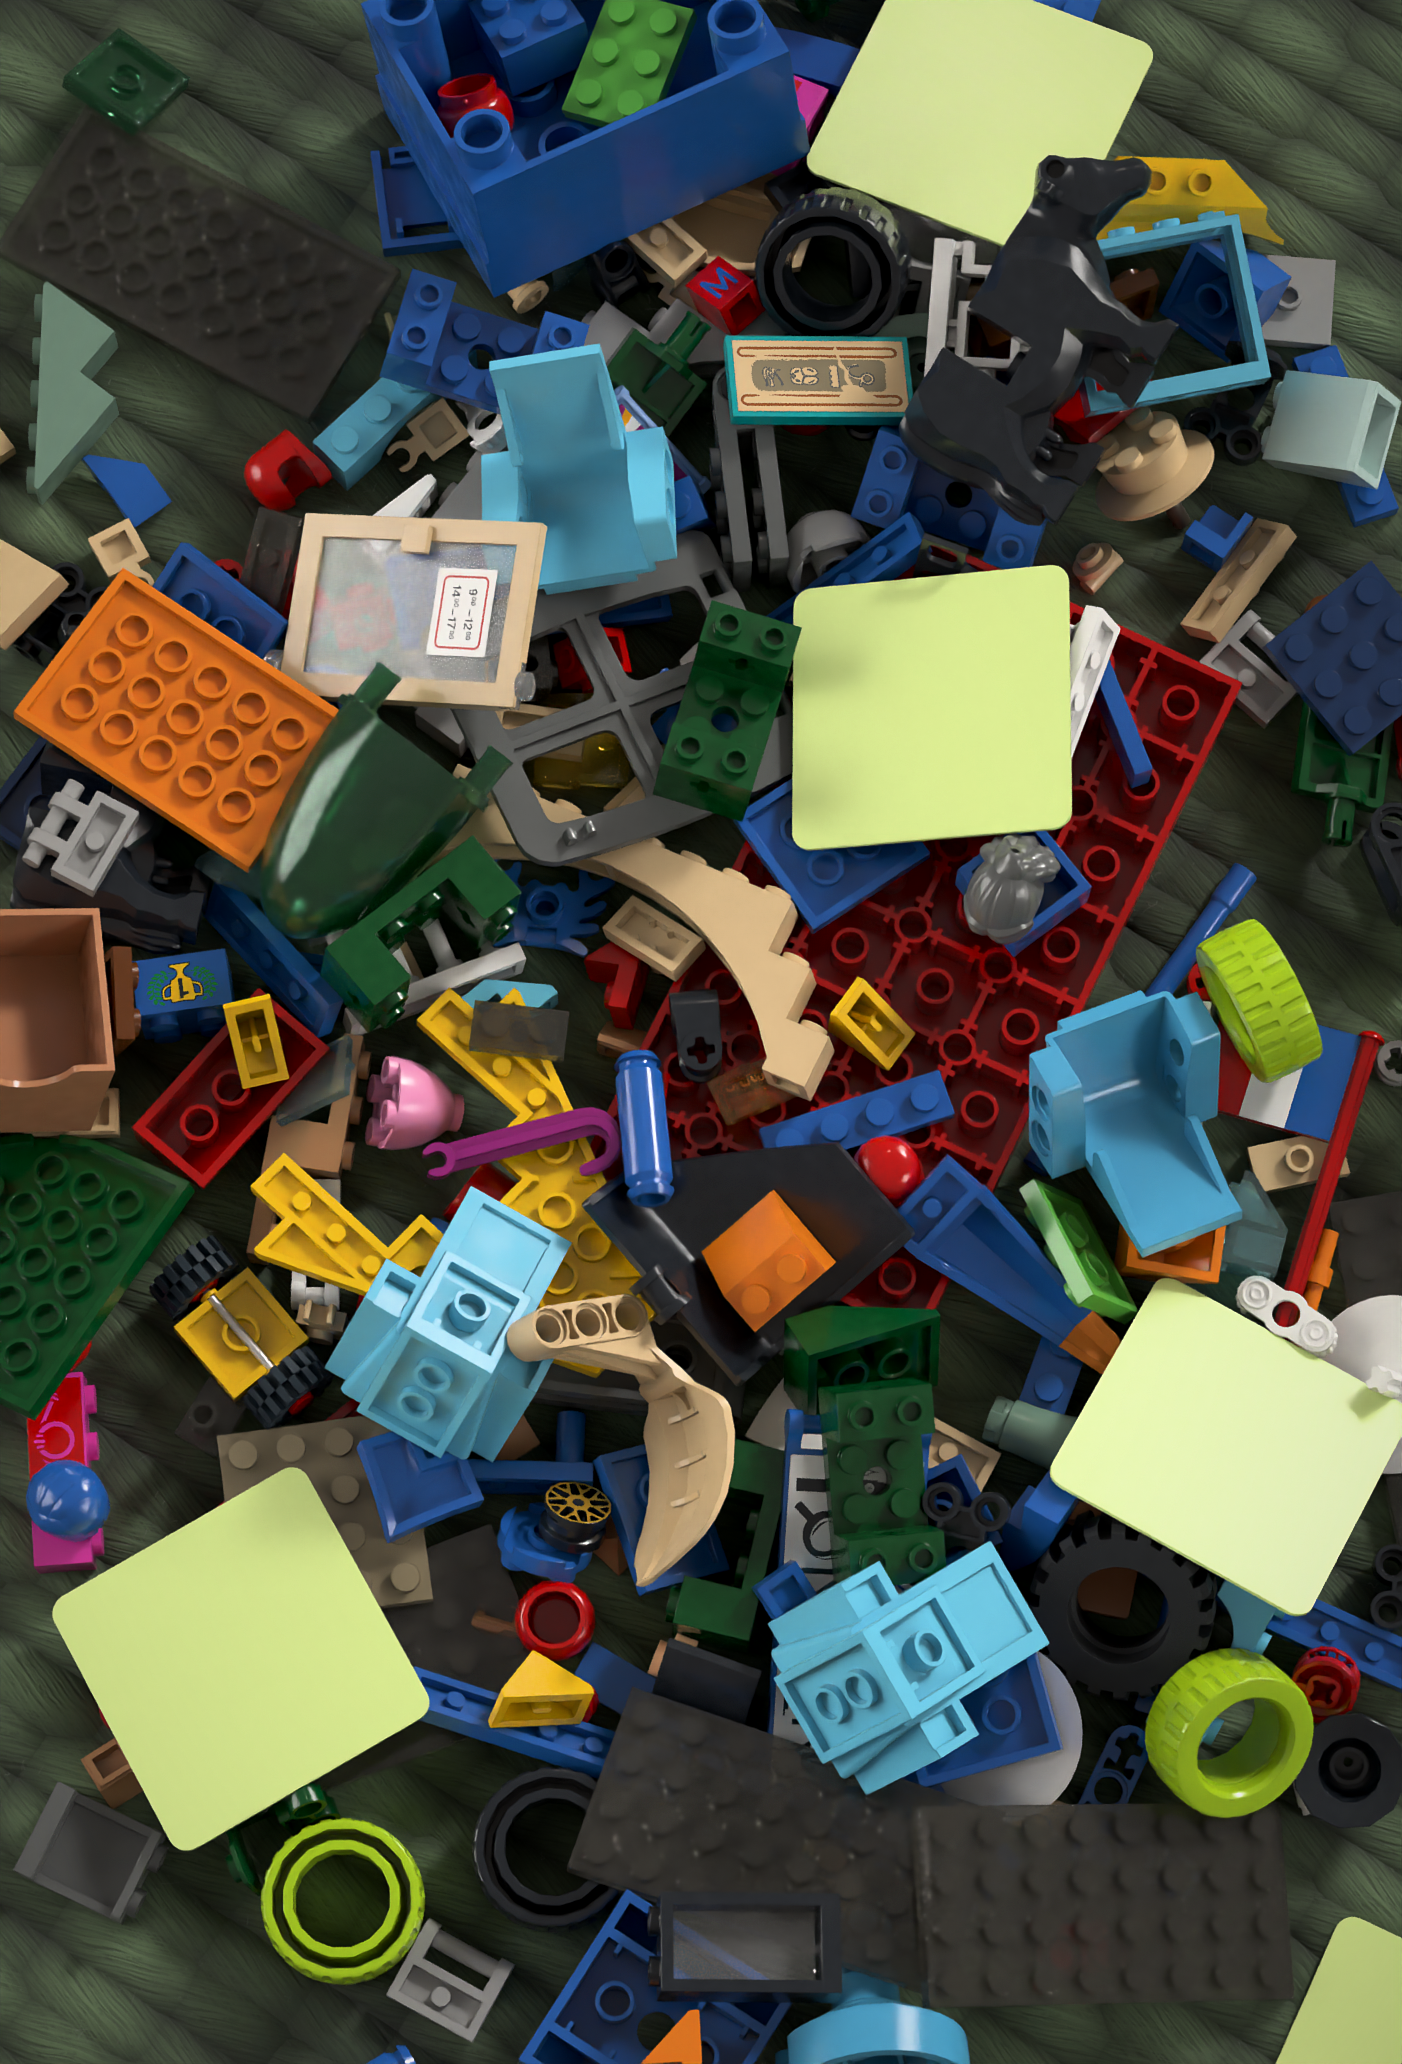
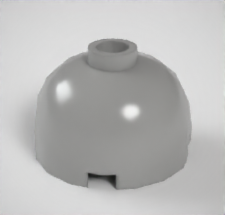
(820, 543)

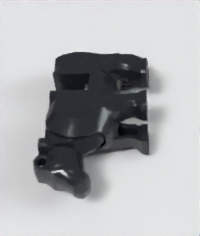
(1057, 301)
(141, 894)

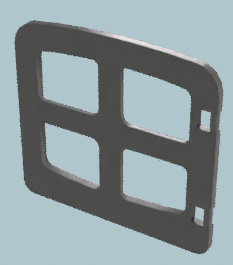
(616, 708)

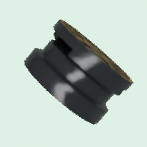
(574, 1517)

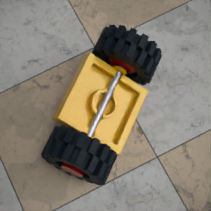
(240, 1333)

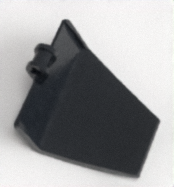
(713, 1193)

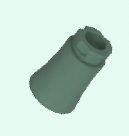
(1027, 1430)

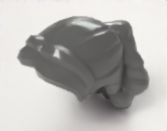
(1008, 887)

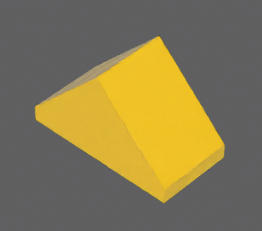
(870, 1025)
(256, 1041)
(541, 1696)

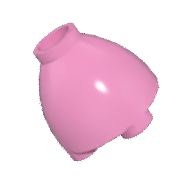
(409, 1106)

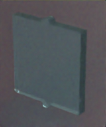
(323, 1084)

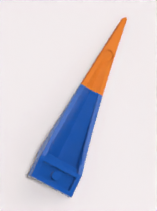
(984, 1249)

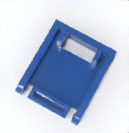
(407, 203)

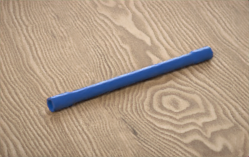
(1222, 903)

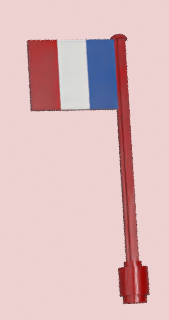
(1313, 1103)

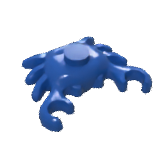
(555, 914)

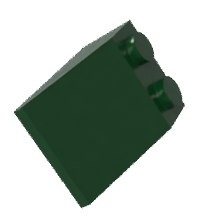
(857, 1347)

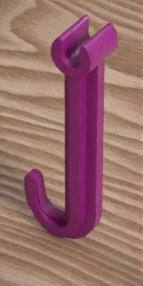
(528, 1138)

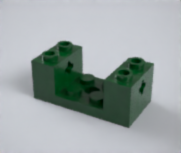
(735, 673)
(464, 885)
(879, 1428)
(723, 1613)

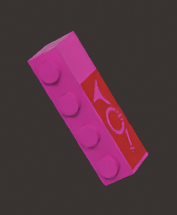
(64, 1434)

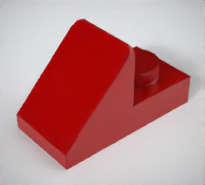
(624, 980)

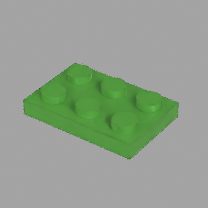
(628, 60)
(1077, 1251)

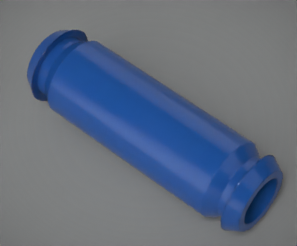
(644, 1128)

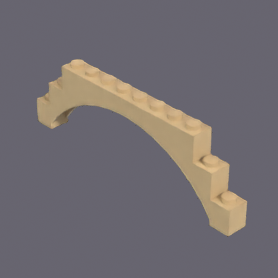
(732, 916)

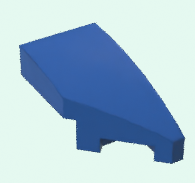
(129, 486)

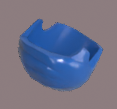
(67, 1500)

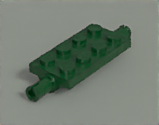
(659, 373)
(1340, 781)

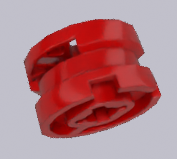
(1327, 1682)

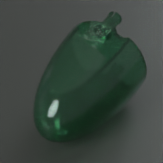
(363, 818)

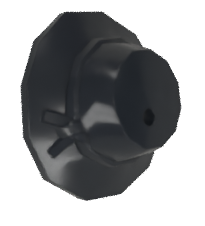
(1355, 1792)

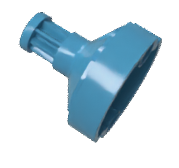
(875, 2028)

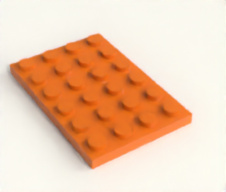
(178, 717)

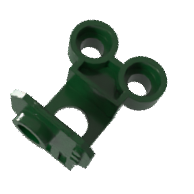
(295, 1812)

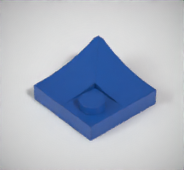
(415, 1485)

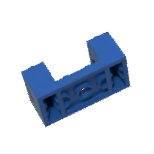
(437, 335)
(902, 483)

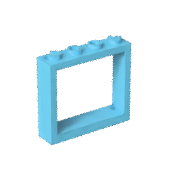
(1170, 234)

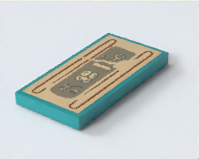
(817, 380)

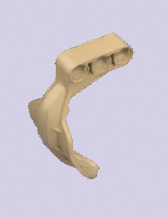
(686, 1426)

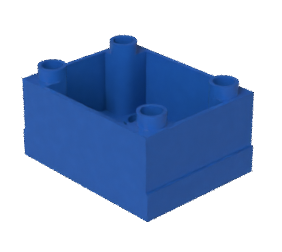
(566, 186)

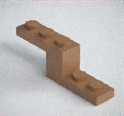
(314, 1146)

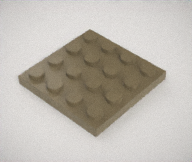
(328, 1455)

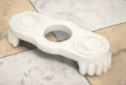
(487, 440)
(1311, 1332)

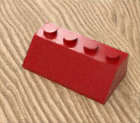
(207, 1112)

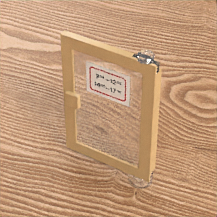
(422, 596)

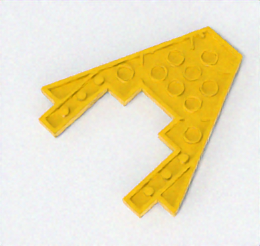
(334, 1247)

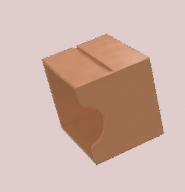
(53, 1020)

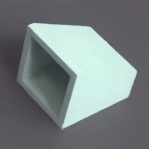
(1331, 427)

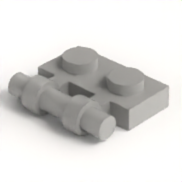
(93, 843)

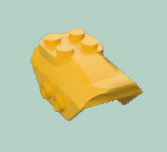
(1189, 188)

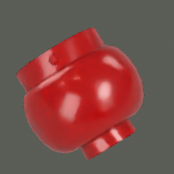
(470, 94)
(555, 1619)

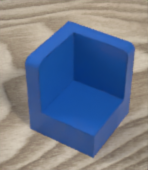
(1215, 537)

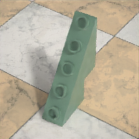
(69, 404)

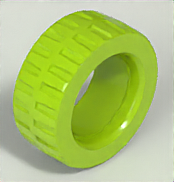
(1259, 1000)
(1260, 1763)
(386, 1945)

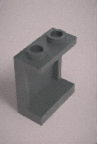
(92, 1854)

